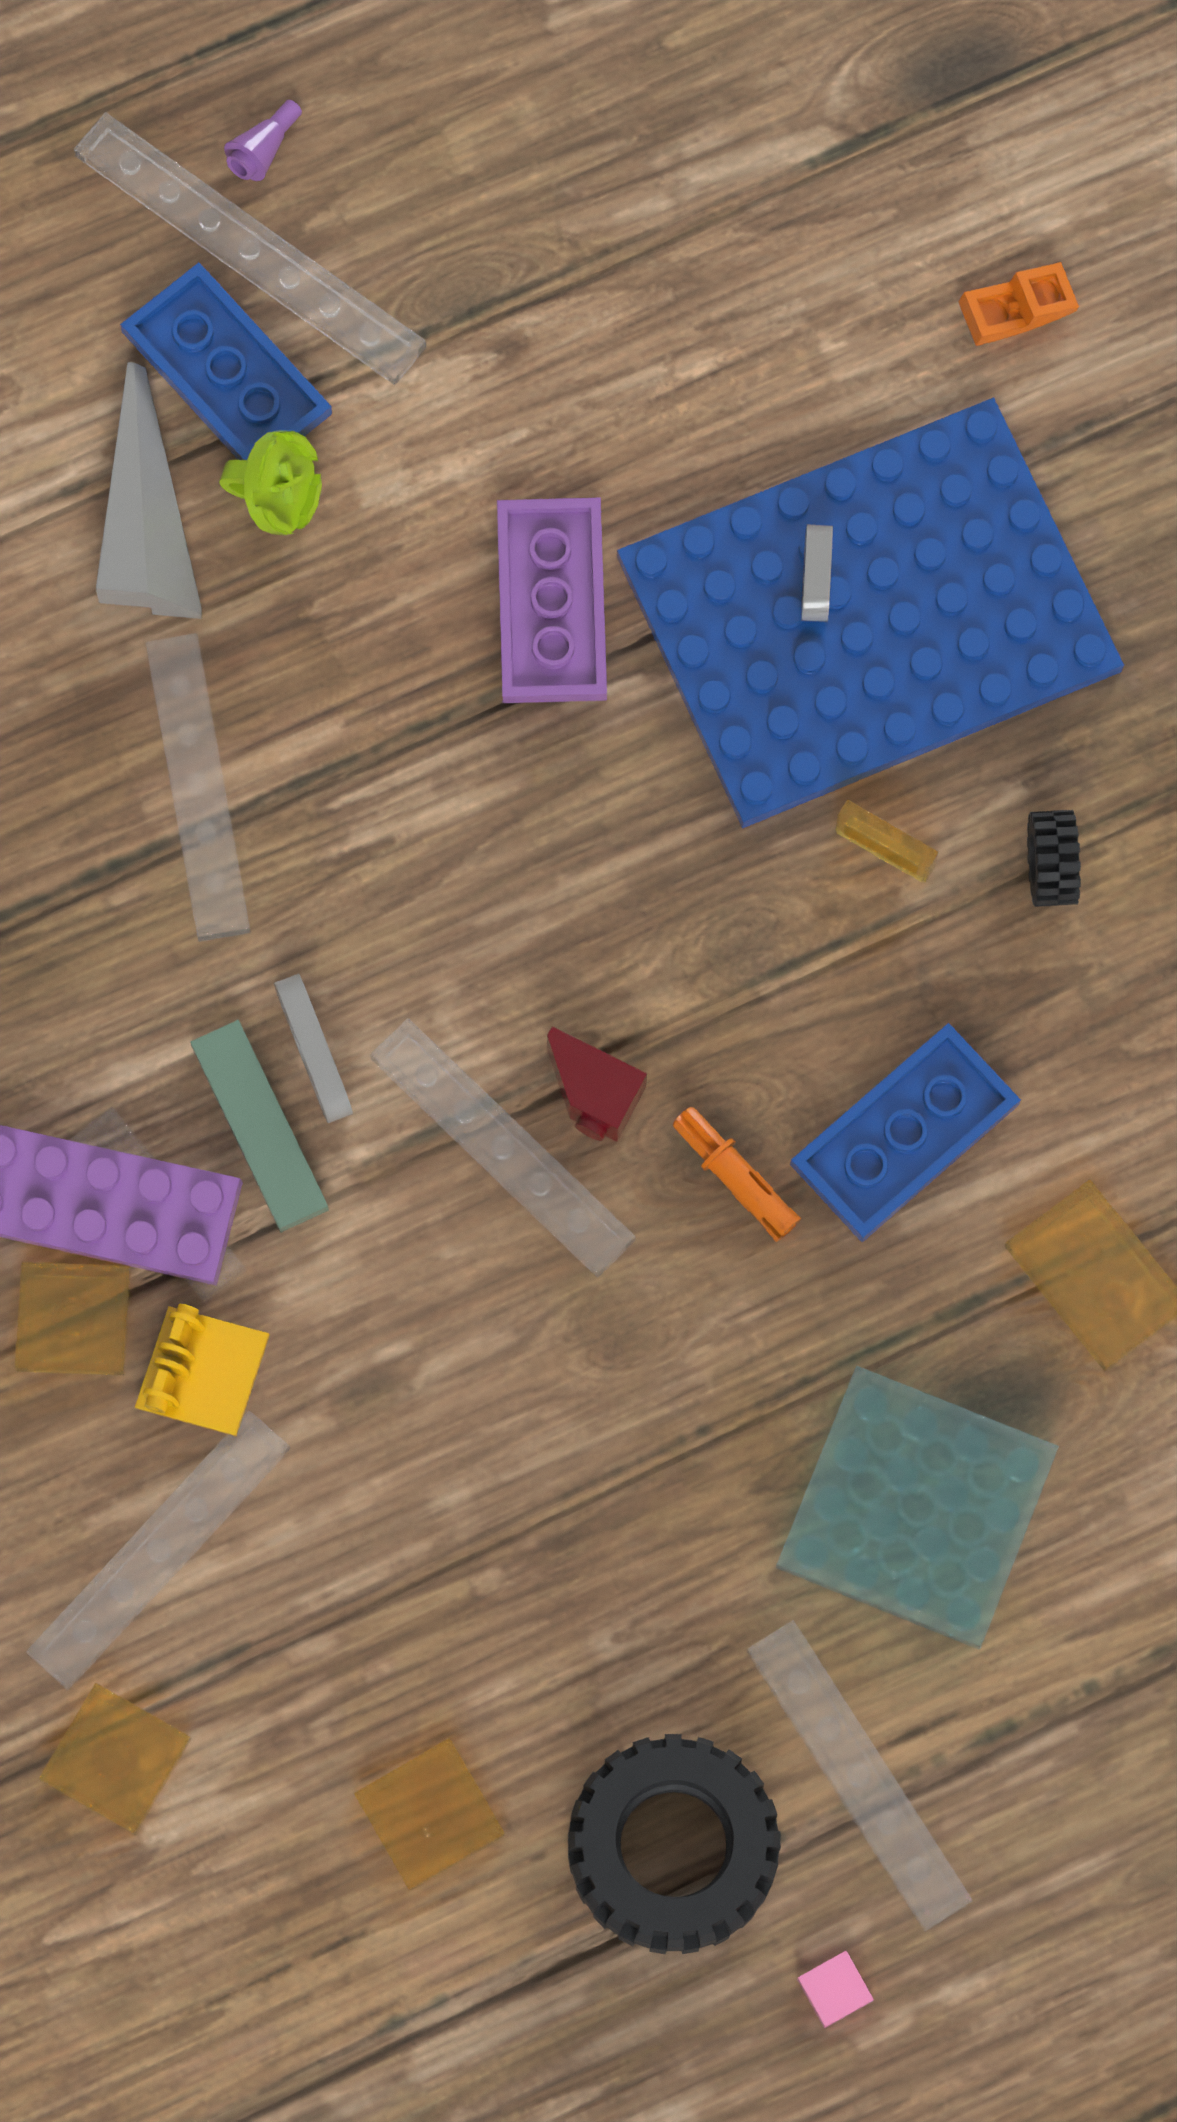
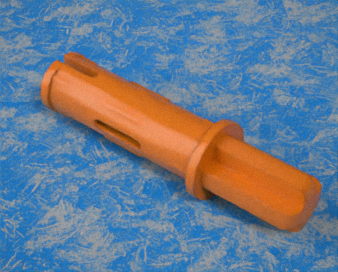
(736, 1174)

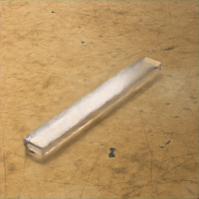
(250, 248)

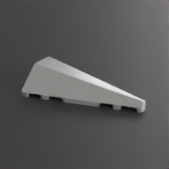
(143, 536)

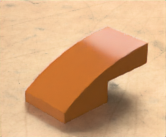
(1018, 306)

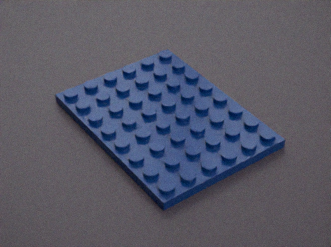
(939, 623)

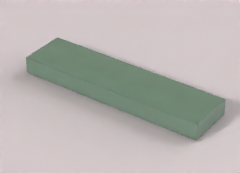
(259, 1126)

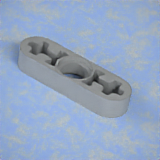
(313, 1048)

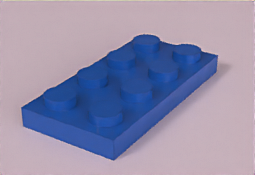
(223, 363)
(905, 1132)

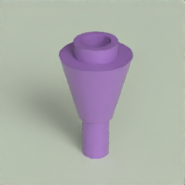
(255, 149)

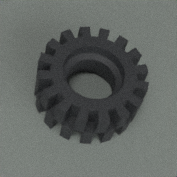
(1053, 858)

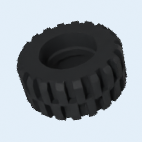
(689, 1769)

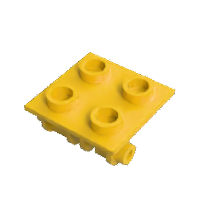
(202, 1370)

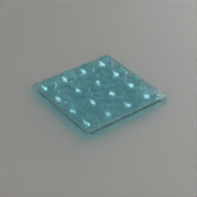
(917, 1507)

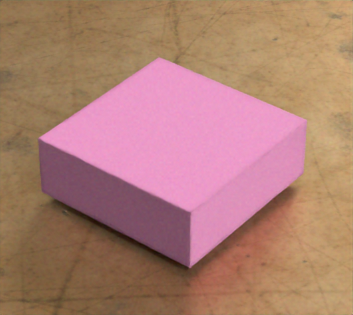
(835, 1989)

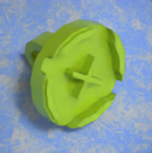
(276, 482)

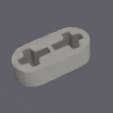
(817, 573)

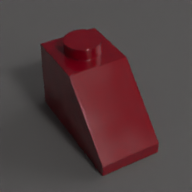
(594, 1085)

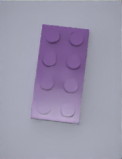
(551, 600)

